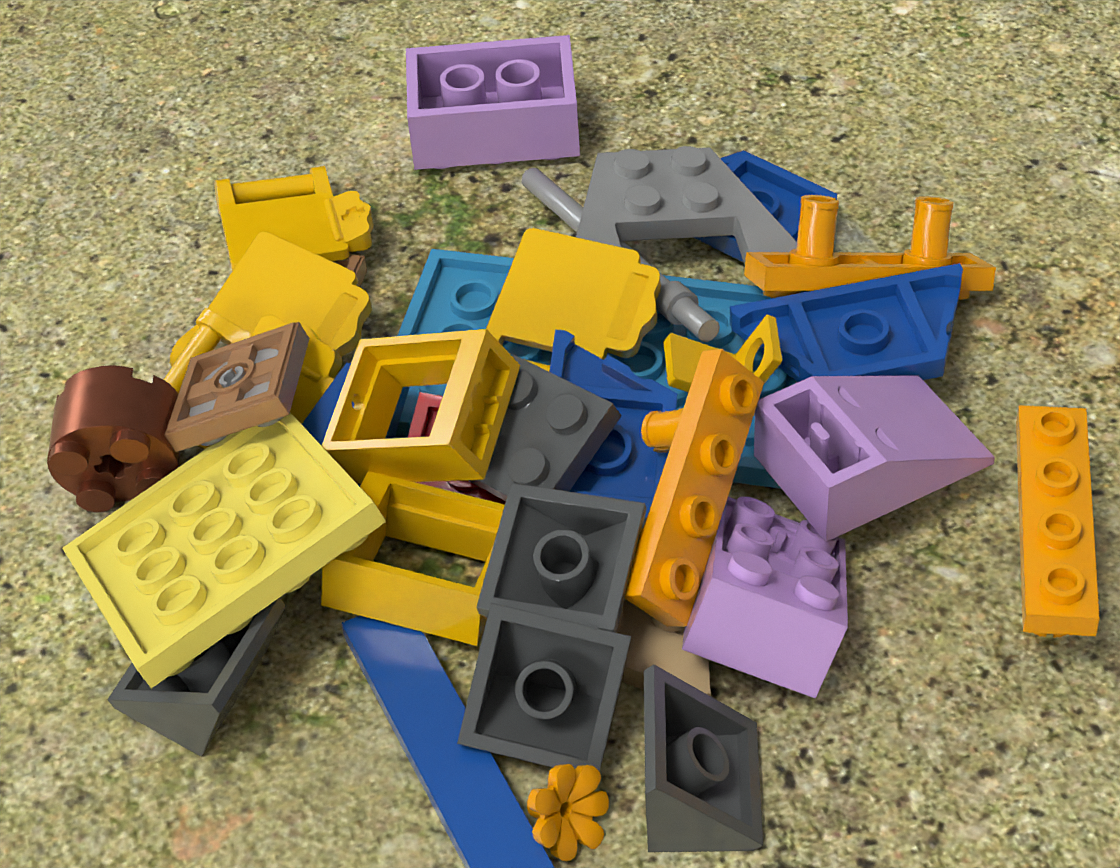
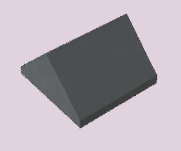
(563, 555)
(544, 689)
(197, 700)
(698, 770)

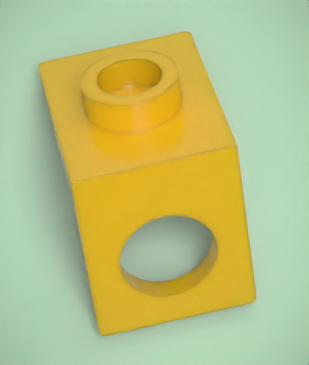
(684, 354)

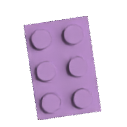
(491, 102)

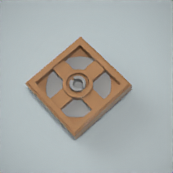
(238, 387)

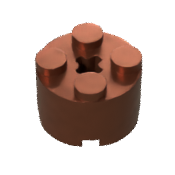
(111, 436)

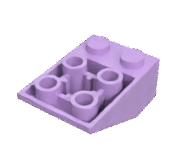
(861, 447)
(770, 598)

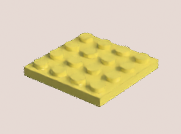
(219, 543)

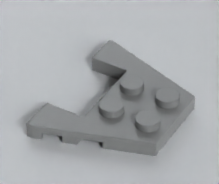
(675, 196)

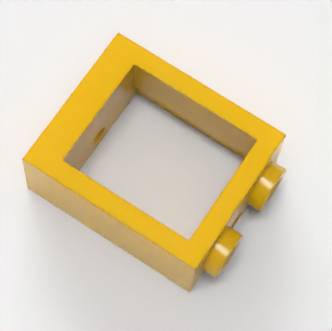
(468, 422)
(406, 597)

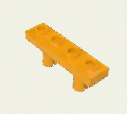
(817, 267)
(694, 485)
(1056, 522)

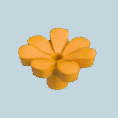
(568, 809)

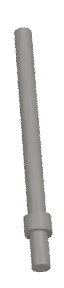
(674, 301)

